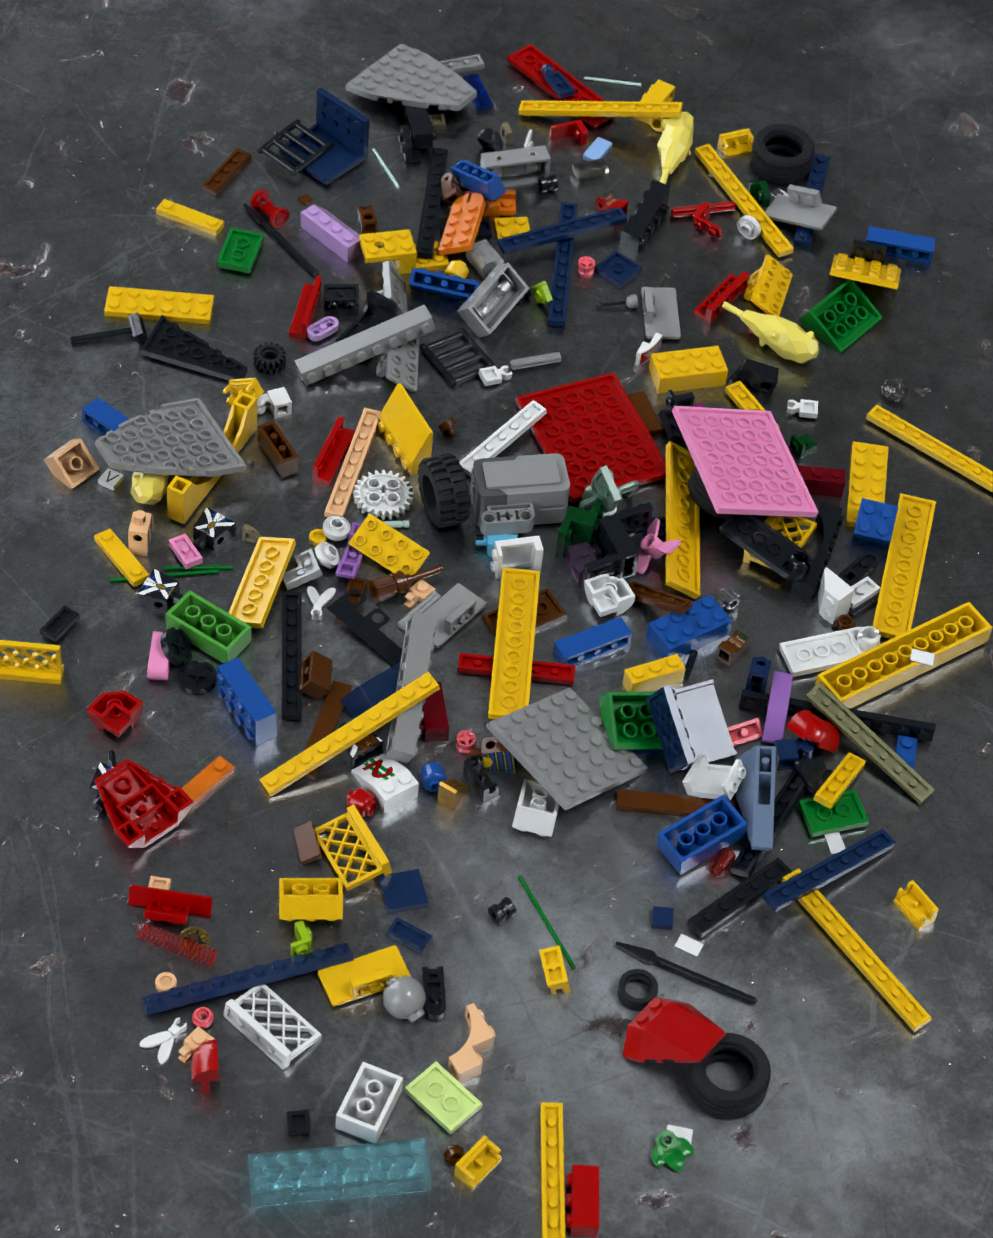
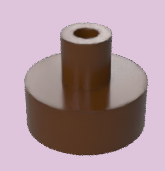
(447, 425)

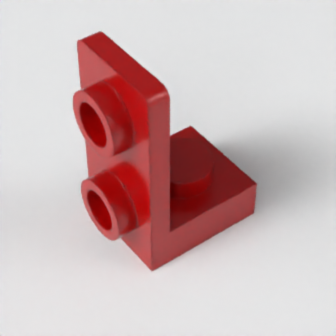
(567, 129)
(700, 221)

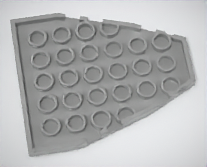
(414, 79)
(171, 441)

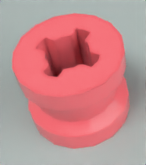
(586, 267)
(465, 737)

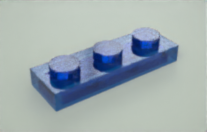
(483, 100)

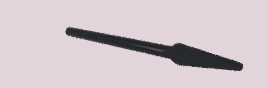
(262, 221)
(649, 957)

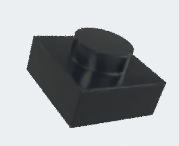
(298, 1122)

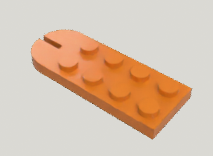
(462, 224)

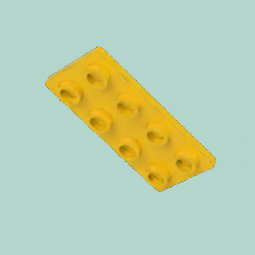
(769, 286)
(388, 547)
(362, 975)

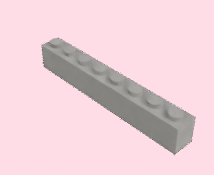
(365, 345)
(414, 663)

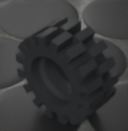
(269, 365)

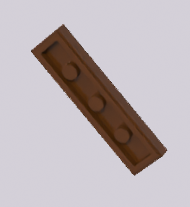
(226, 172)
(660, 599)

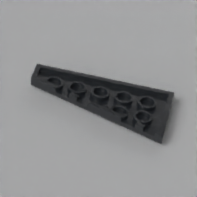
(187, 350)

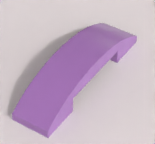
(351, 559)
(777, 707)

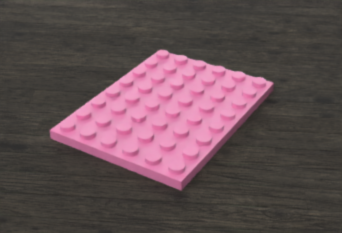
(744, 462)

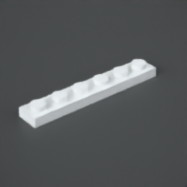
(505, 435)

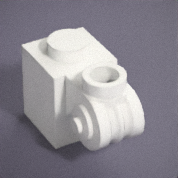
(275, 400)

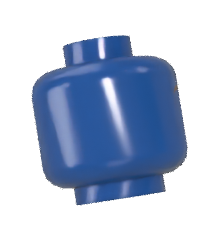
(431, 775)

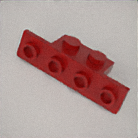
(168, 904)

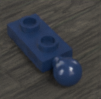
(557, 82)

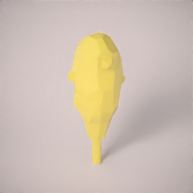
(675, 143)
(779, 334)
(148, 487)

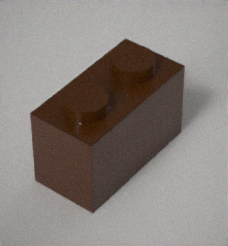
(316, 675)

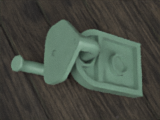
(605, 489)

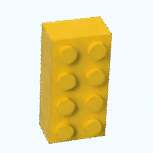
(688, 369)

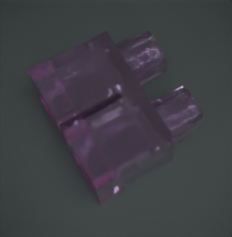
(578, 556)

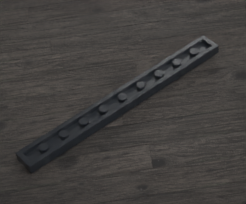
(431, 203)
(874, 721)

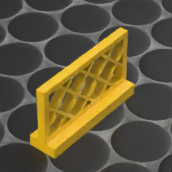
(777, 523)
(31, 668)
(368, 843)

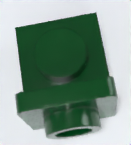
(762, 192)
(802, 445)

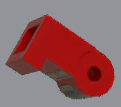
(607, 201)

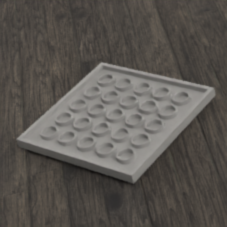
(565, 748)

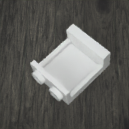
(517, 554)
(713, 780)

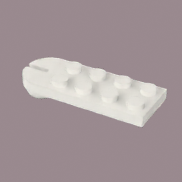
(828, 649)

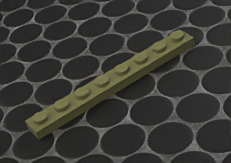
(870, 743)

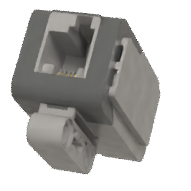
(518, 492)

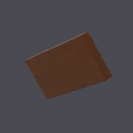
(548, 613)

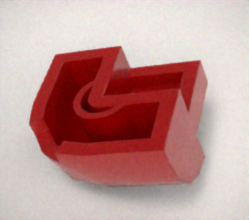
(115, 711)
(814, 729)
(205, 1064)

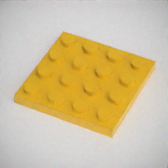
(865, 271)

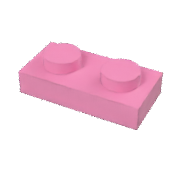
(185, 551)

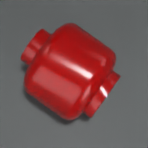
(363, 801)

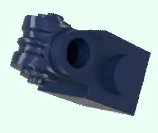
(790, 750)

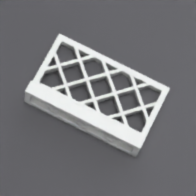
(256, 1032)

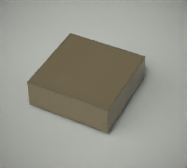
(438, 121)
(506, 134)

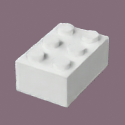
(369, 1102)

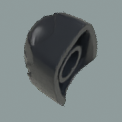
(490, 138)

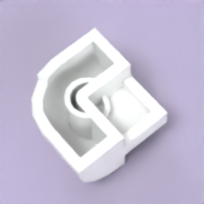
(608, 594)

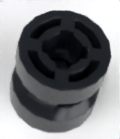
(547, 183)
(501, 911)

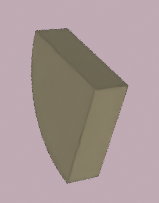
(250, 534)

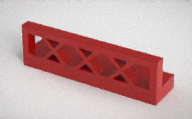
(729, 293)
(305, 309)
(332, 453)

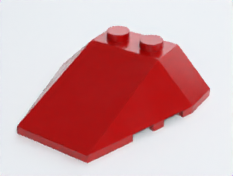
(141, 803)
(670, 1032)

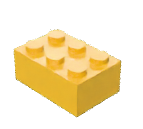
(310, 899)

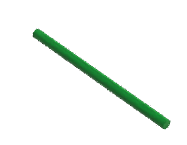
(198, 567)

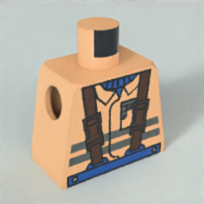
(141, 525)

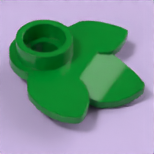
(673, 1153)

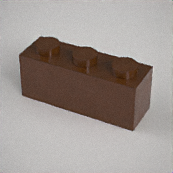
(278, 449)

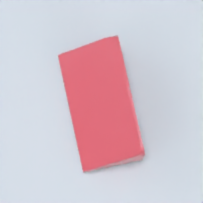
(745, 731)

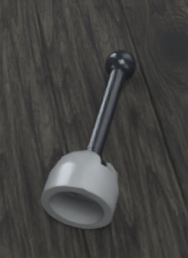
(631, 301)

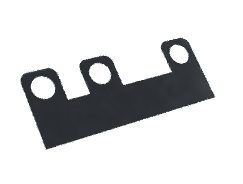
(365, 626)

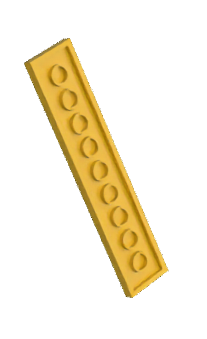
(682, 523)
(904, 566)
(514, 641)

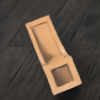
(467, 1061)

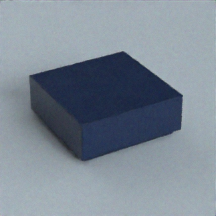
(662, 917)

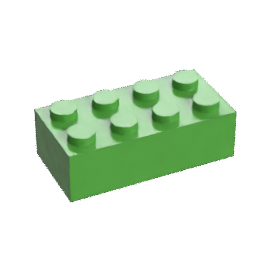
(209, 627)

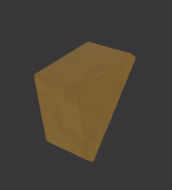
(452, 792)

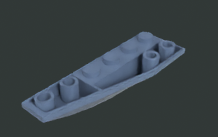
(757, 795)

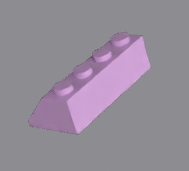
(331, 232)

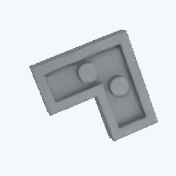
(306, 571)

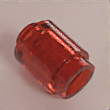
(721, 862)

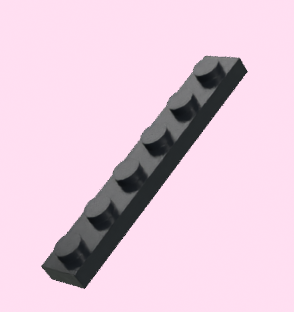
(738, 897)

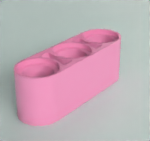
(158, 663)

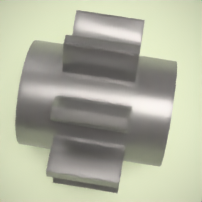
(728, 597)

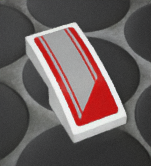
(646, 349)

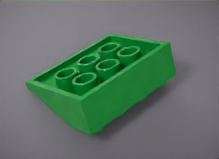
(841, 316)
(629, 721)

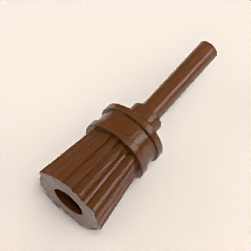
(398, 583)

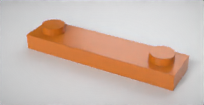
(208, 779)

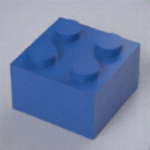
(875, 522)

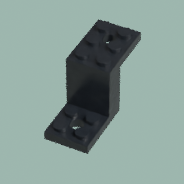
(616, 544)

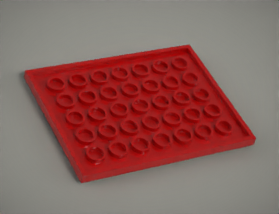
(593, 428)

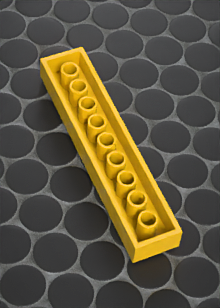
(890, 662)

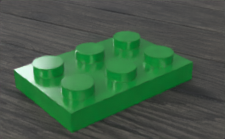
(240, 250)
(844, 815)

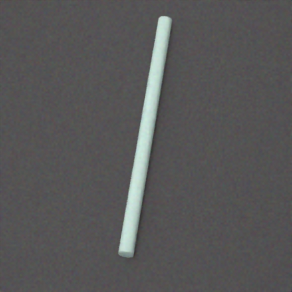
(612, 81)
(385, 167)

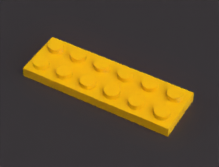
(154, 303)
(866, 477)
(262, 580)

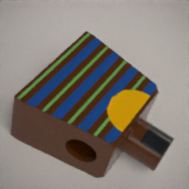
(494, 756)

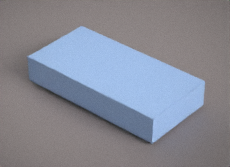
(597, 149)

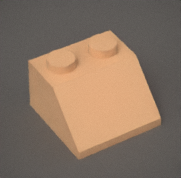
(72, 463)

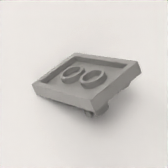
(394, 287)

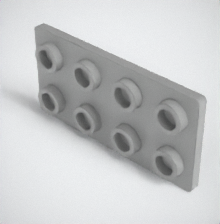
(801, 208)
(660, 312)
(400, 365)
(453, 612)

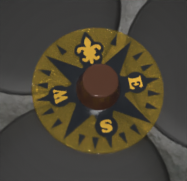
(197, 935)

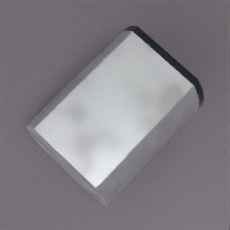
(483, 257)

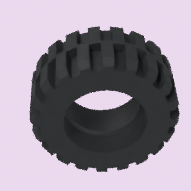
(444, 490)

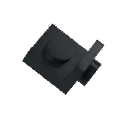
(680, 400)

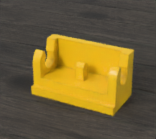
(735, 143)
(247, 385)
(916, 905)
(554, 969)
(477, 1162)

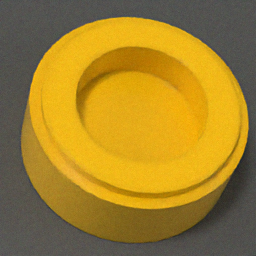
(316, 537)

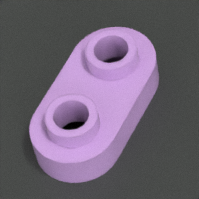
(322, 328)

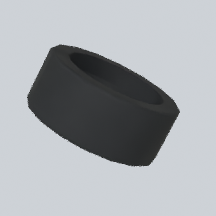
(636, 975)

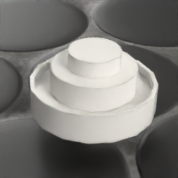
(749, 227)
(336, 528)
(327, 555)

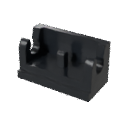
(480, 780)

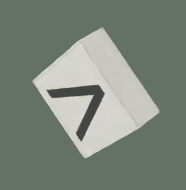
(110, 479)

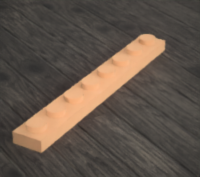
(353, 463)

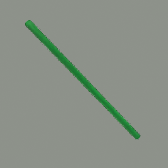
(174, 574)
(546, 922)

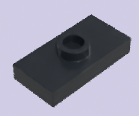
(59, 623)

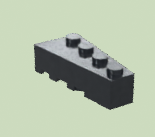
(646, 215)

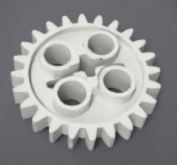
(383, 494)

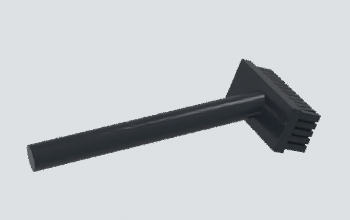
(137, 329)

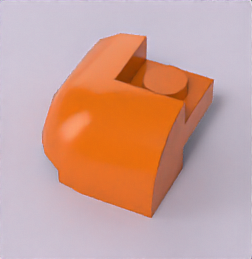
(501, 207)

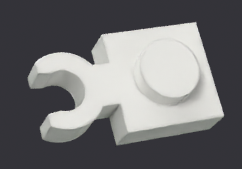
(493, 376)
(805, 408)

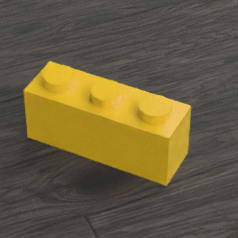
(658, 92)
(654, 674)

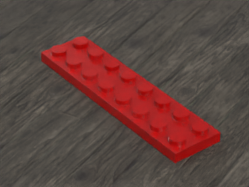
(530, 62)

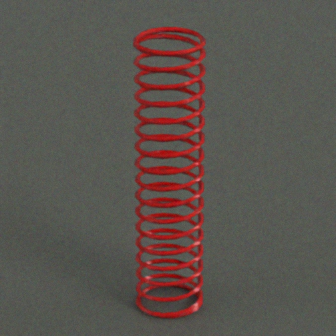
(174, 945)

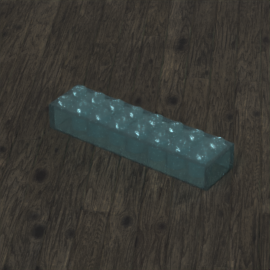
(338, 1172)

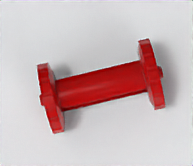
(277, 215)

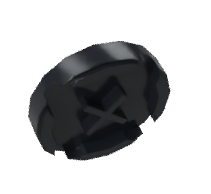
(176, 646)
(197, 677)

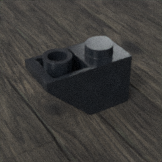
(760, 375)

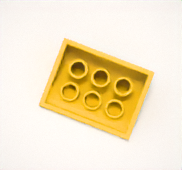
(406, 430)

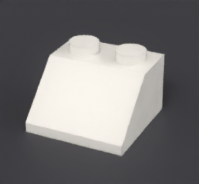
(833, 596)

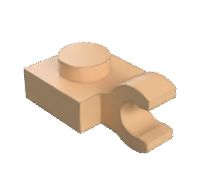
(418, 593)
(192, 1042)

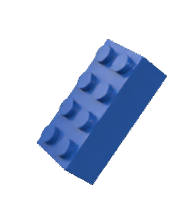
(690, 631)
(246, 701)
(701, 834)

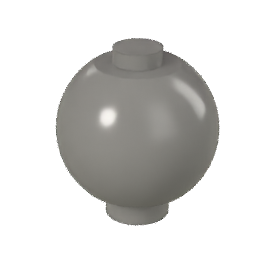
(404, 998)

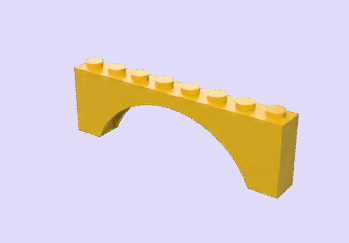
(188, 493)

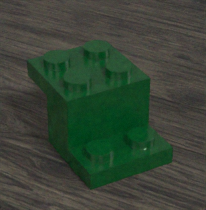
(579, 527)

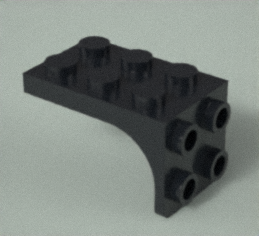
(376, 311)

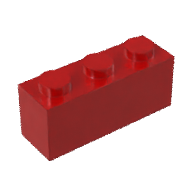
(583, 1201)

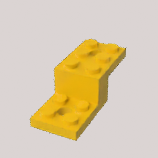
(399, 247)

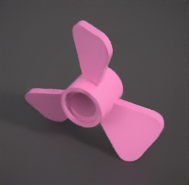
(653, 547)

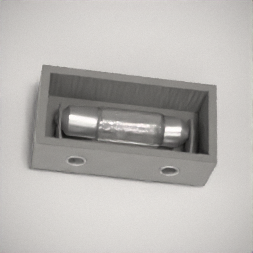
(518, 166)
(493, 300)

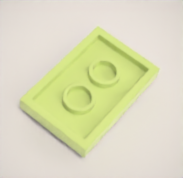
(443, 1097)

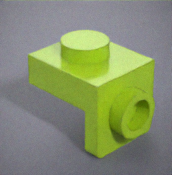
(541, 292)
(304, 943)

